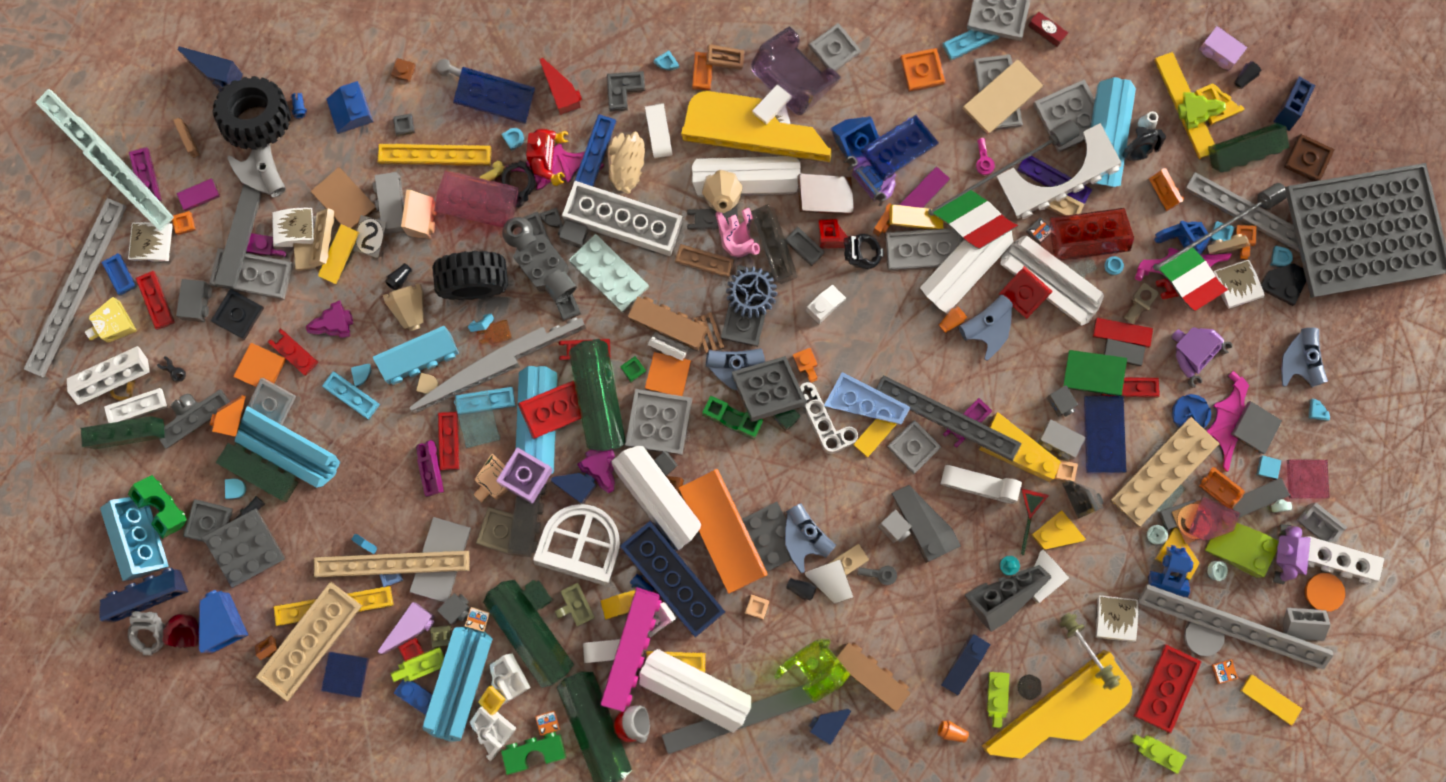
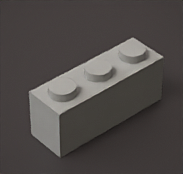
(390, 201)

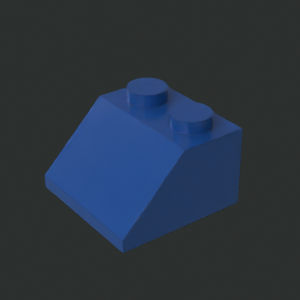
(349, 107)

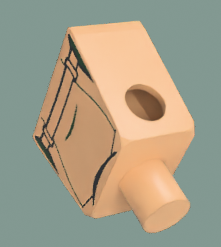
(488, 478)

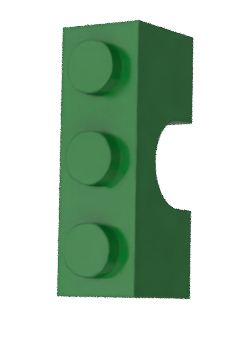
(731, 418)
(150, 492)
(516, 756)

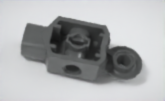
(539, 260)

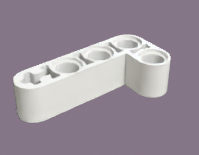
(815, 419)
(1002, 490)

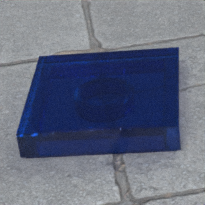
(345, 674)

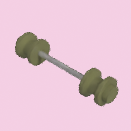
(1107, 676)

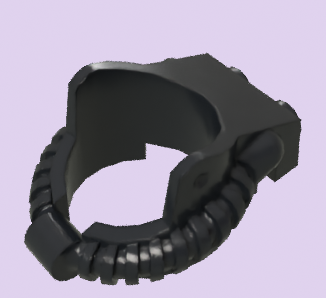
(1144, 144)
(523, 195)
(853, 252)

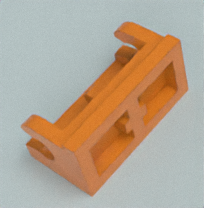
(1222, 488)

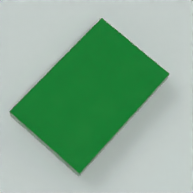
(1095, 373)

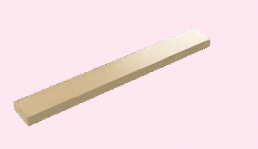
(391, 564)

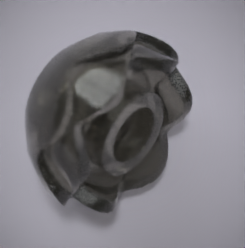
(1035, 684)

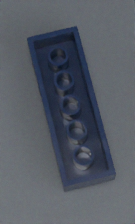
(672, 579)

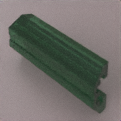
(597, 395)
(528, 633)
(594, 728)

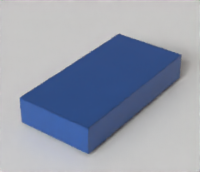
(119, 274)

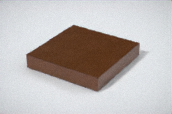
(1309, 158)

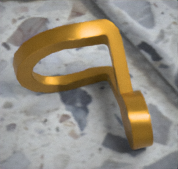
(130, 387)

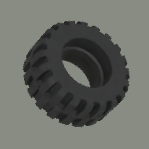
(245, 95)
(470, 275)

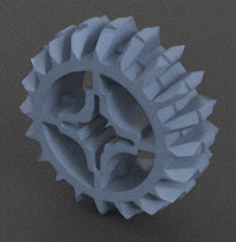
(758, 296)

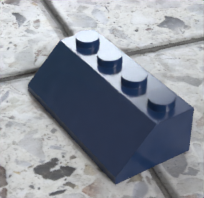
(142, 596)

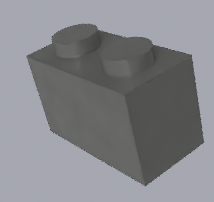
(193, 300)

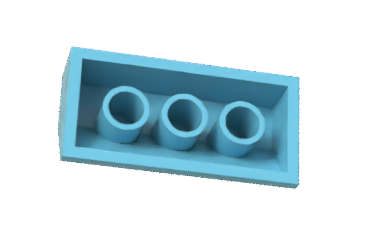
(416, 355)
(133, 538)

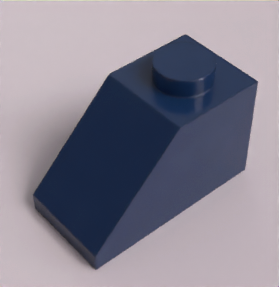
(576, 485)
(828, 724)

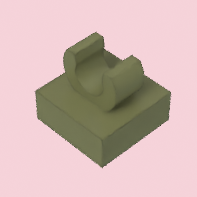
(441, 635)

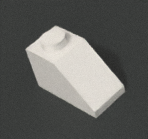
(825, 304)

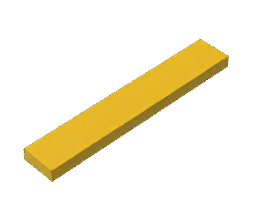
(1176, 87)
(434, 154)
(368, 599)

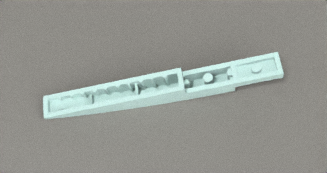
(105, 159)

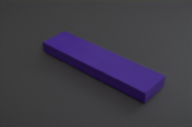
(1050, 176)

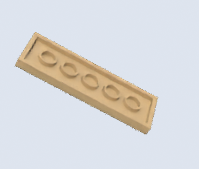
(1164, 471)
(309, 641)

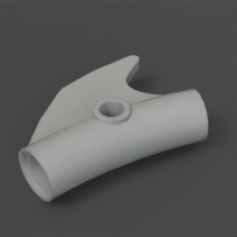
(259, 172)

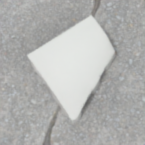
(1058, 576)
(831, 581)
(508, 677)
(491, 731)

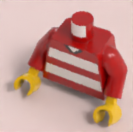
(540, 153)

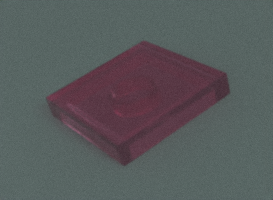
(1308, 479)

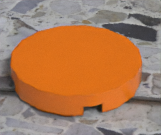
(1325, 592)

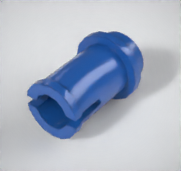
(298, 106)
(638, 582)

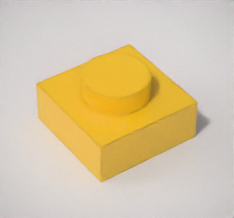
(491, 700)

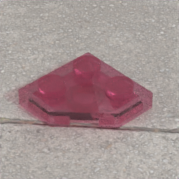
(1212, 520)

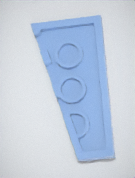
(858, 398)

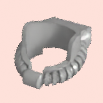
(147, 621)

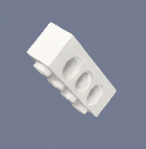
(107, 375)
(1370, 564)

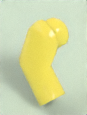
(494, 173)

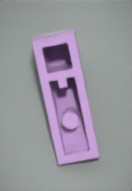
(411, 624)

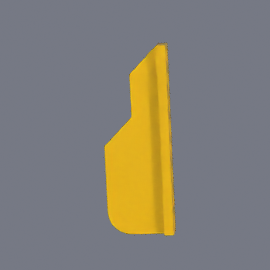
(730, 123)
(1066, 712)

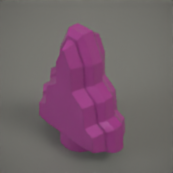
(333, 322)
(599, 466)

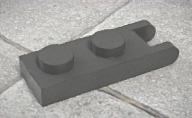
(707, 218)

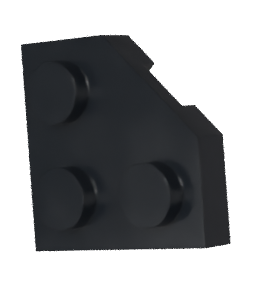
(1285, 283)

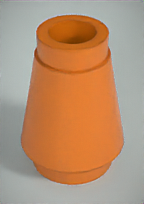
(952, 319)
(952, 732)

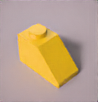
(617, 604)

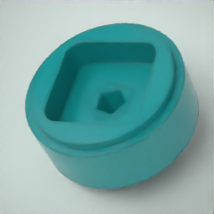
(1009, 565)

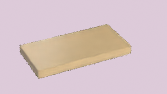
(1002, 97)

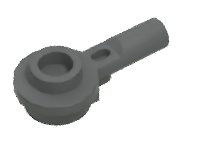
(886, 575)

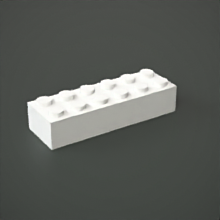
(623, 218)

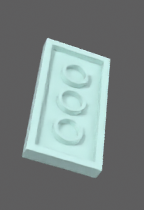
(609, 273)

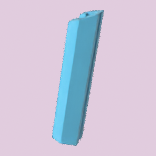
(1114, 111)
(532, 383)
(286, 448)
(457, 683)

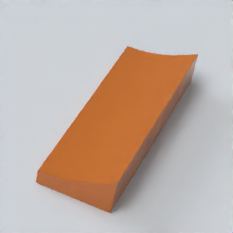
(723, 531)

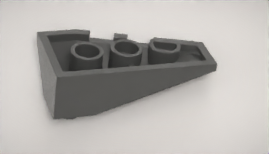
(1082, 498)
(928, 529)
(1002, 600)

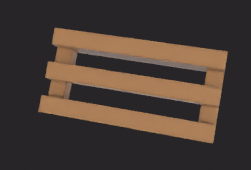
(709, 55)
(186, 137)
(703, 318)

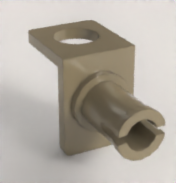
(1139, 304)

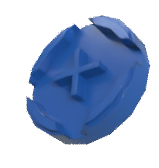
(1191, 406)

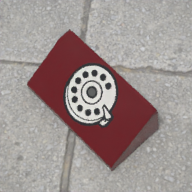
(1047, 29)

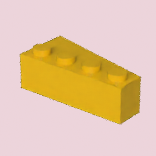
(1030, 456)

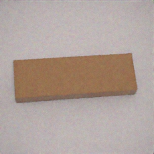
(704, 261)

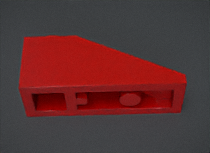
(562, 90)

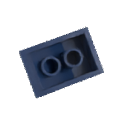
(213, 68)

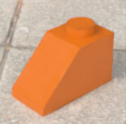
(228, 417)

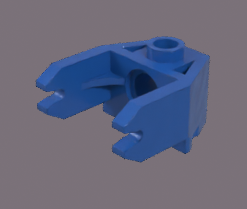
(1186, 233)

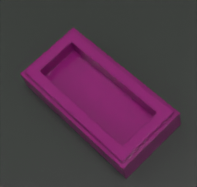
(198, 194)

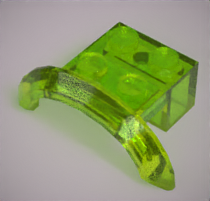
(819, 666)

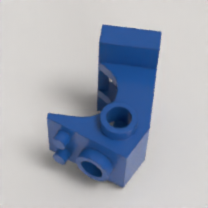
(1177, 561)

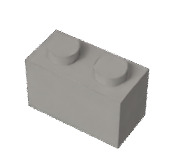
(1061, 440)
(895, 527)

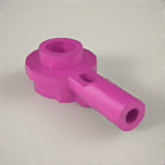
(985, 164)

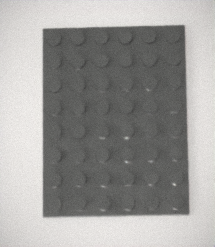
(1367, 230)

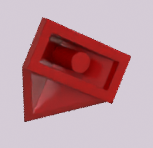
(831, 234)

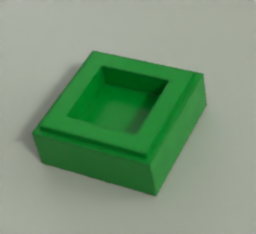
(633, 369)

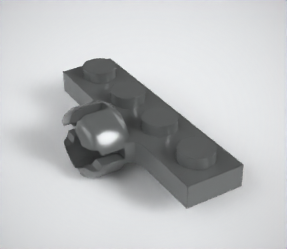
(191, 415)

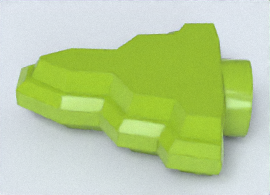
(1198, 109)

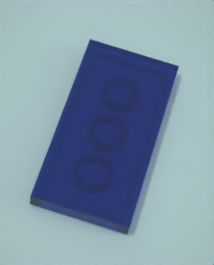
(493, 95)
(899, 147)
(1105, 434)

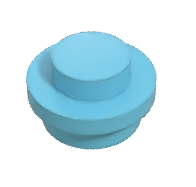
(1113, 265)

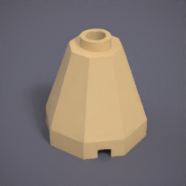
(722, 190)
(407, 306)

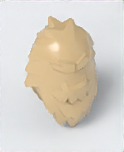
(625, 161)

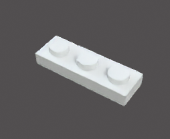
(136, 406)

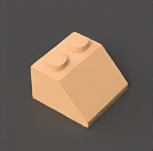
(418, 215)

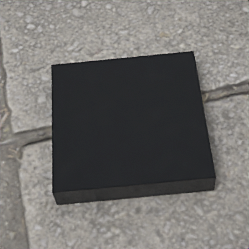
(237, 314)

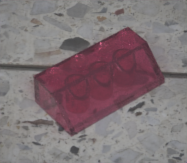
(476, 199)

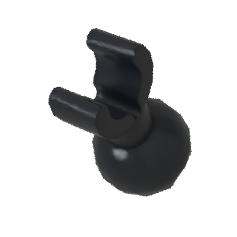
(175, 372)

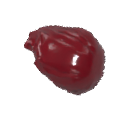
(181, 631)

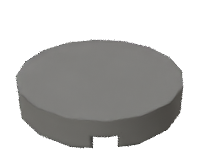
(1203, 640)

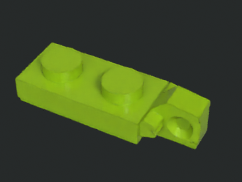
(419, 665)
(997, 697)
(1159, 752)

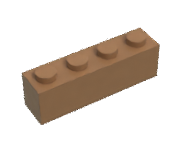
(668, 323)
(872, 677)

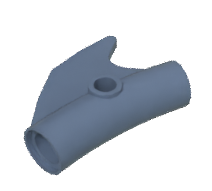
(992, 333)
(1304, 359)
(722, 363)
(799, 542)

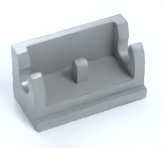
(1321, 523)

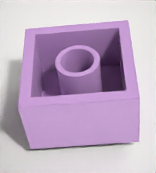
(524, 475)

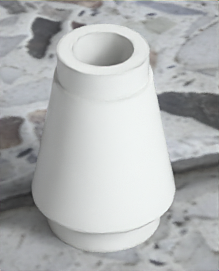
(1149, 120)

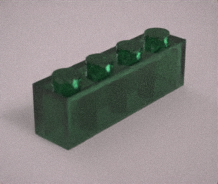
(1248, 147)
(122, 432)
(257, 472)

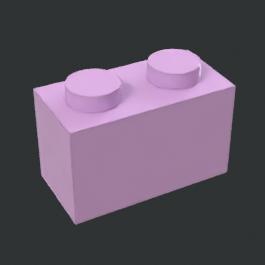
(1222, 48)

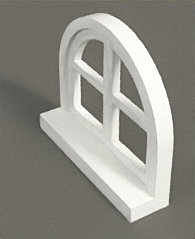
(574, 566)

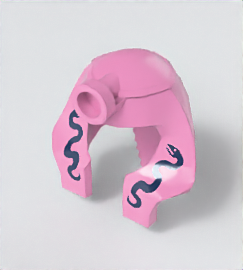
(736, 237)

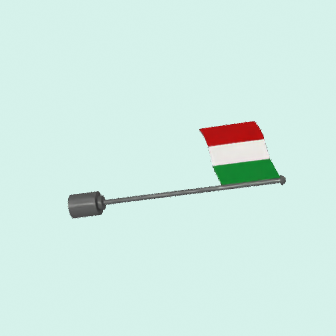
(976, 217)
(1191, 273)

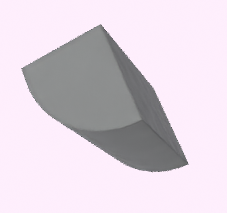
(1306, 623)

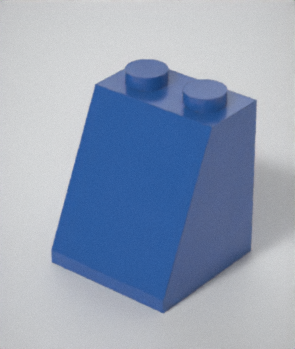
(219, 622)

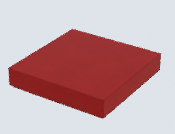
(1026, 292)

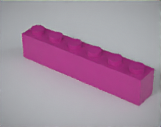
(630, 649)

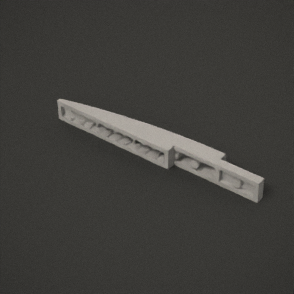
(497, 363)

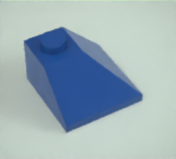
(854, 134)

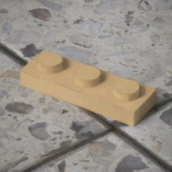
(321, 237)

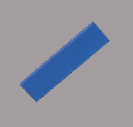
(595, 150)

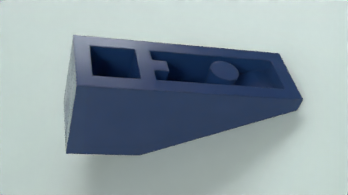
(1294, 103)
(965, 664)

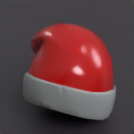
(632, 724)

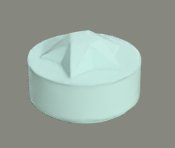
(1280, 506)
(1157, 535)
(1217, 570)

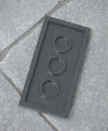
(745, 329)

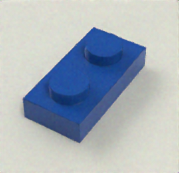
(414, 695)

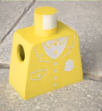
(110, 322)

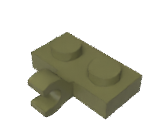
(576, 605)

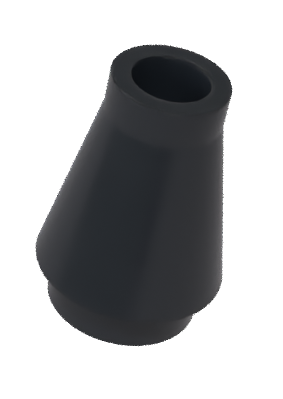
(1248, 73)
(398, 277)
(802, 589)

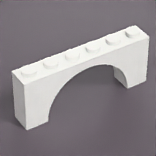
(1100, 160)

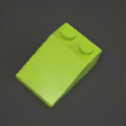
(1245, 550)

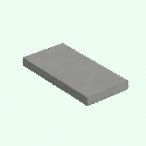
(986, 71)
(920, 248)
(259, 275)
(442, 537)

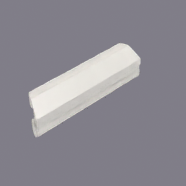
(756, 174)
(962, 271)
(1070, 291)
(656, 496)
(695, 690)

